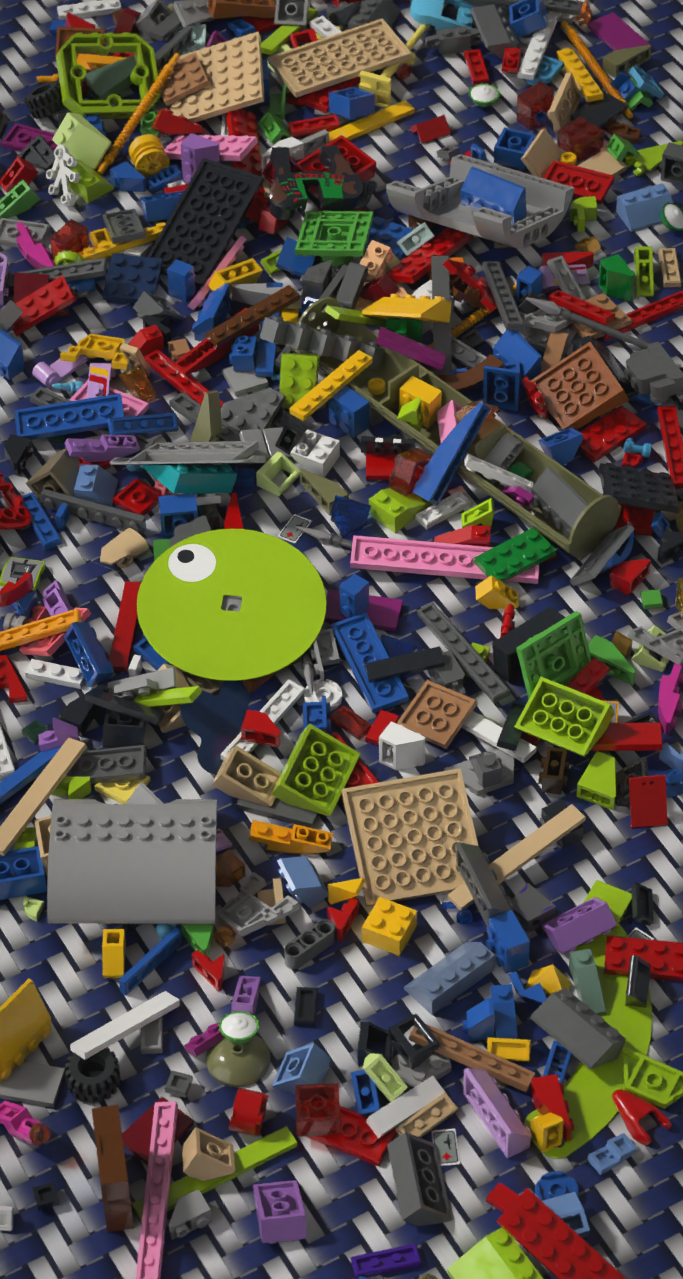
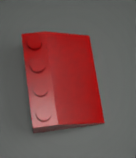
(359, 161)

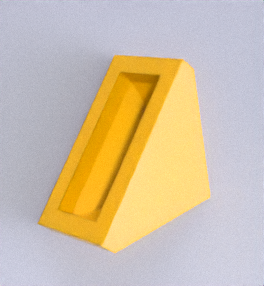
(344, 890)
(550, 979)

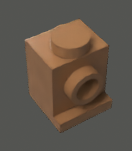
(178, 349)

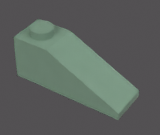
(586, 980)

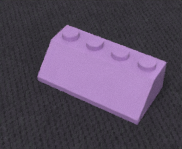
(496, 1112)

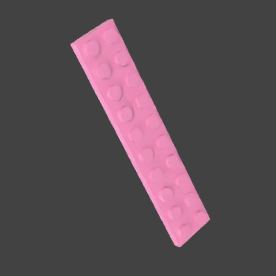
(424, 558)

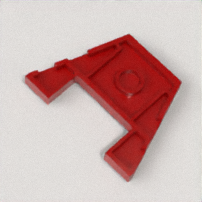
(468, 274)
(9, 680)

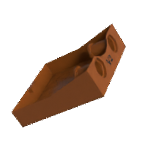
(238, 8)
(580, 388)

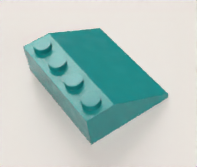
(194, 477)

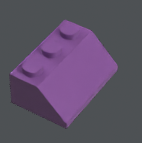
(193, 151)
(579, 925)

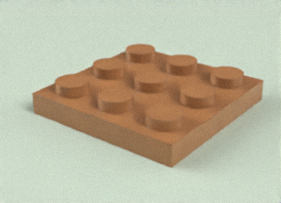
(185, 80)
(603, 301)
(437, 713)

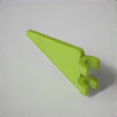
(647, 159)

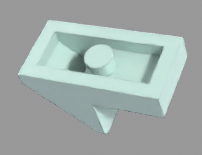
(415, 239)

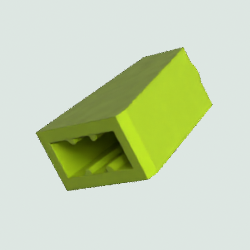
(599, 781)

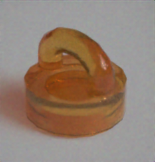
(224, 935)

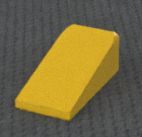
(100, 236)

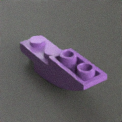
(102, 449)
(55, 599)

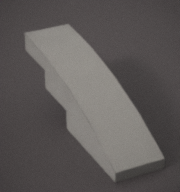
(255, 293)

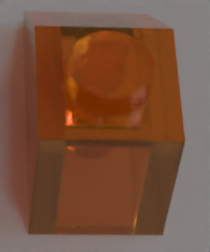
(137, 383)

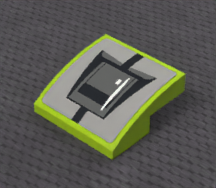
(16, 567)

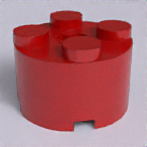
(248, 1112)

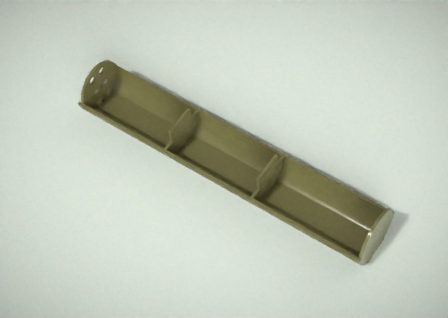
(395, 369)

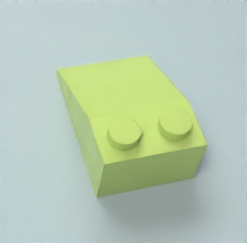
(82, 140)

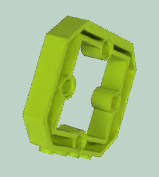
(115, 43)

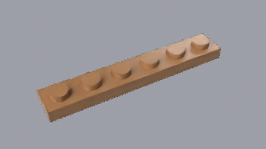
(477, 1058)

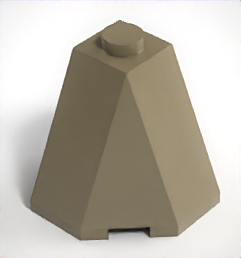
(56, 475)

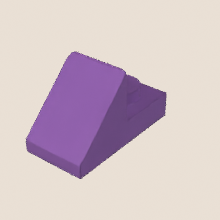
(58, 736)

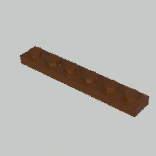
(252, 316)

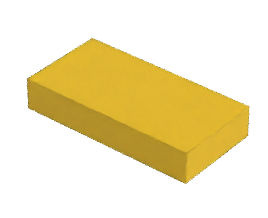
(510, 1049)

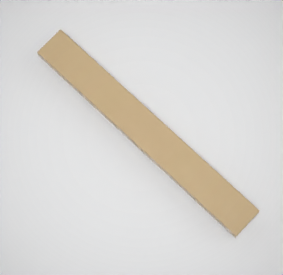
(39, 793)
(525, 851)

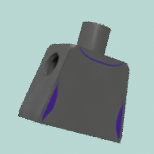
(532, 908)

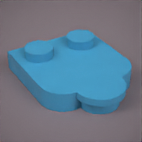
(547, 70)
(646, 82)

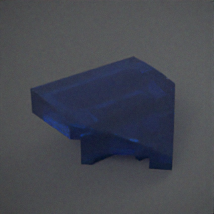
(349, 515)

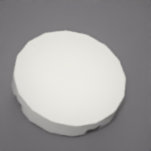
(324, 688)

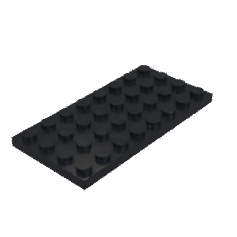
(206, 218)

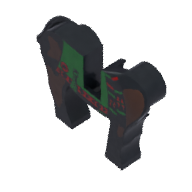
(336, 189)

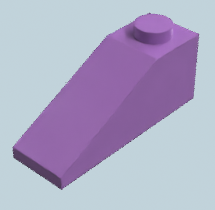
(246, 994)

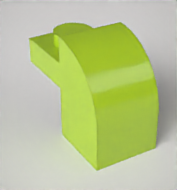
(583, 210)

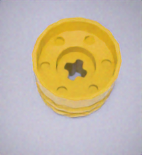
(148, 155)

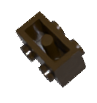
(554, 766)

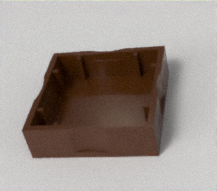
(112, 1168)

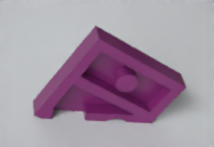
(520, 496)

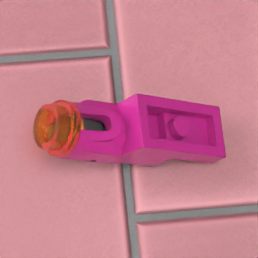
(22, 1125)

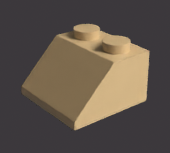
(207, 1156)

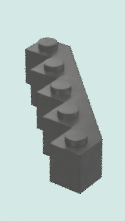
(318, 341)

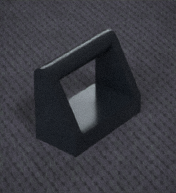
(638, 982)
(372, 1032)
(403, 1046)

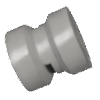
(13, 621)

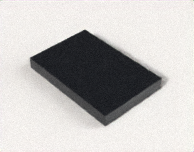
(601, 111)

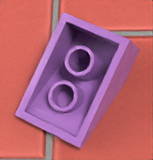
(280, 1211)

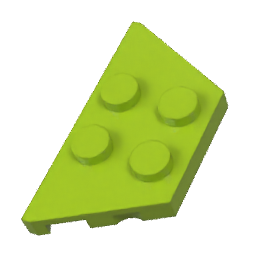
(651, 1079)

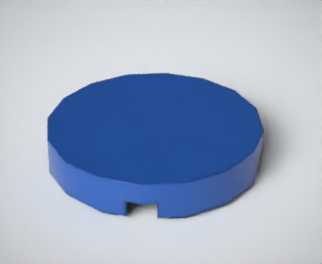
(554, 1185)

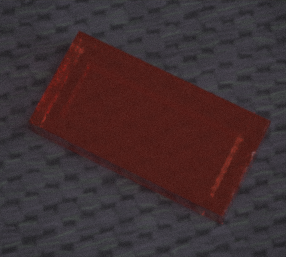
(351, 722)

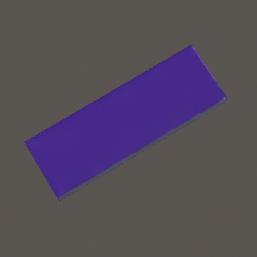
(386, 1261)

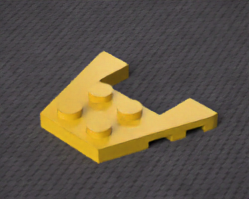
(98, 346)

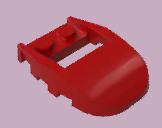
(16, 515)

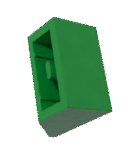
(616, 278)

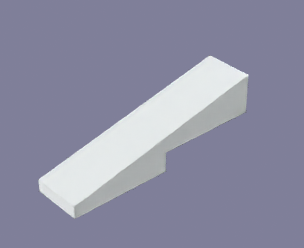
(404, 1107)

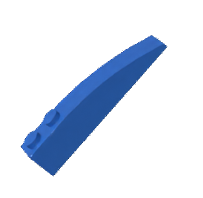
(449, 455)

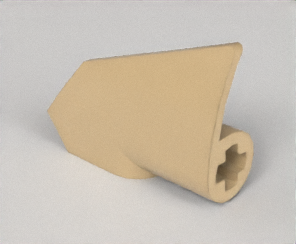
(124, 549)

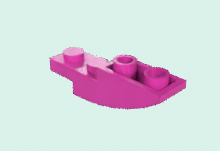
(34, 253)
(669, 699)

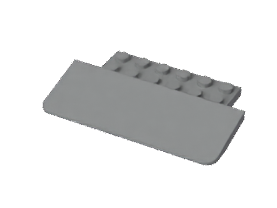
(195, 453)

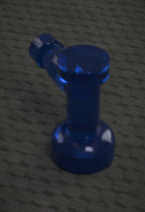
(542, 118)
(463, 916)

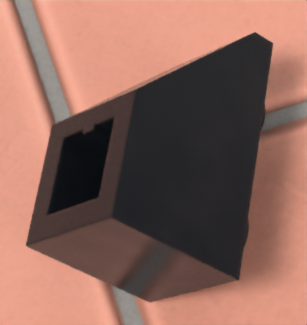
(17, 451)

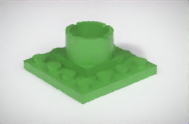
(334, 235)
(555, 653)

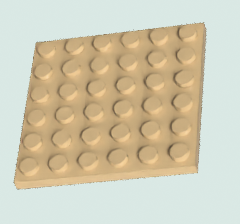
(234, 77)
(409, 834)

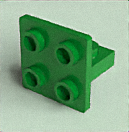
(406, 327)

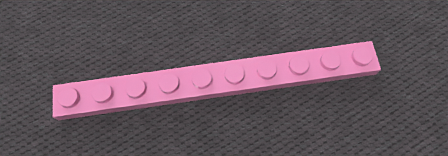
(157, 1191)

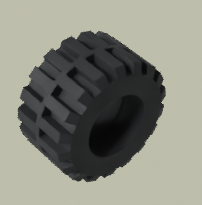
(44, 100)
(95, 1087)

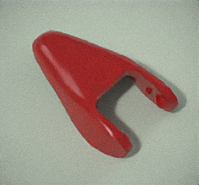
(633, 1110)

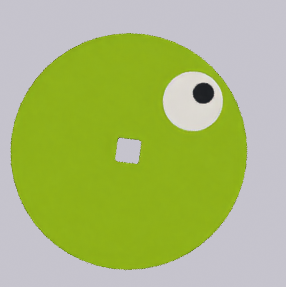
(277, 615)

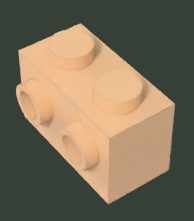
(376, 258)

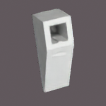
(296, 150)

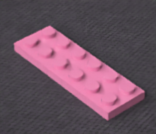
(231, 147)

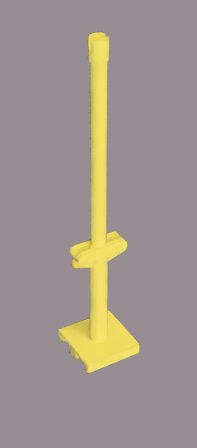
(381, 84)

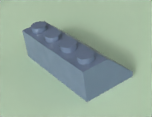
(451, 976)

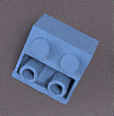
(302, 880)
(570, 1211)

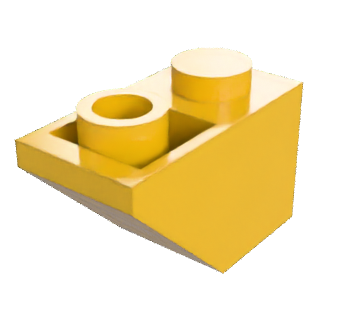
(496, 594)
(113, 953)

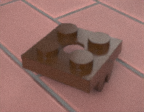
(462, 292)

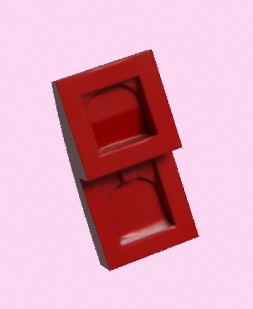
(13, 592)

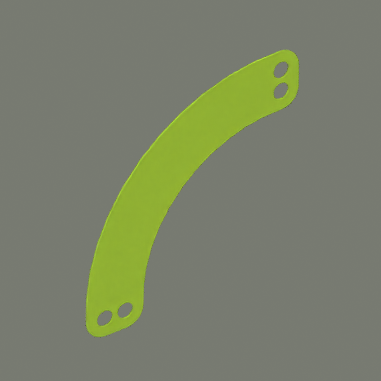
(591, 1090)

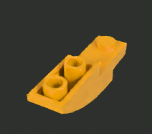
(295, 840)

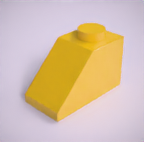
(547, 1131)

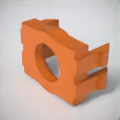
(585, 14)

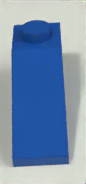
(504, 1011)

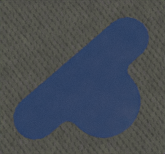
(216, 721)

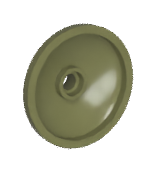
(240, 1067)

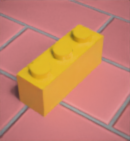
(241, 273)

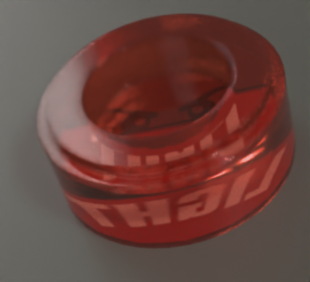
(404, 71)

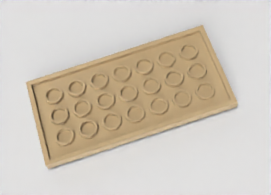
(339, 57)

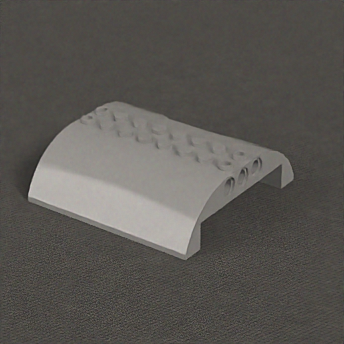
(442, 205)
(132, 862)

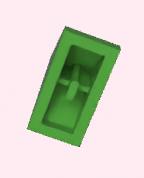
(199, 936)

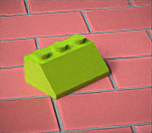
(90, 184)

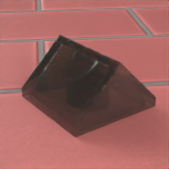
(636, 769)

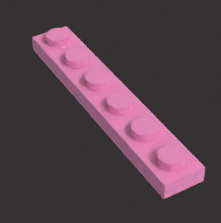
(228, 258)

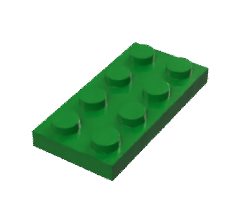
(515, 555)

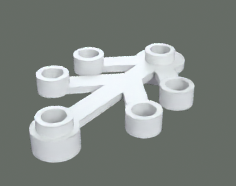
(61, 155)

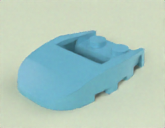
(430, 13)

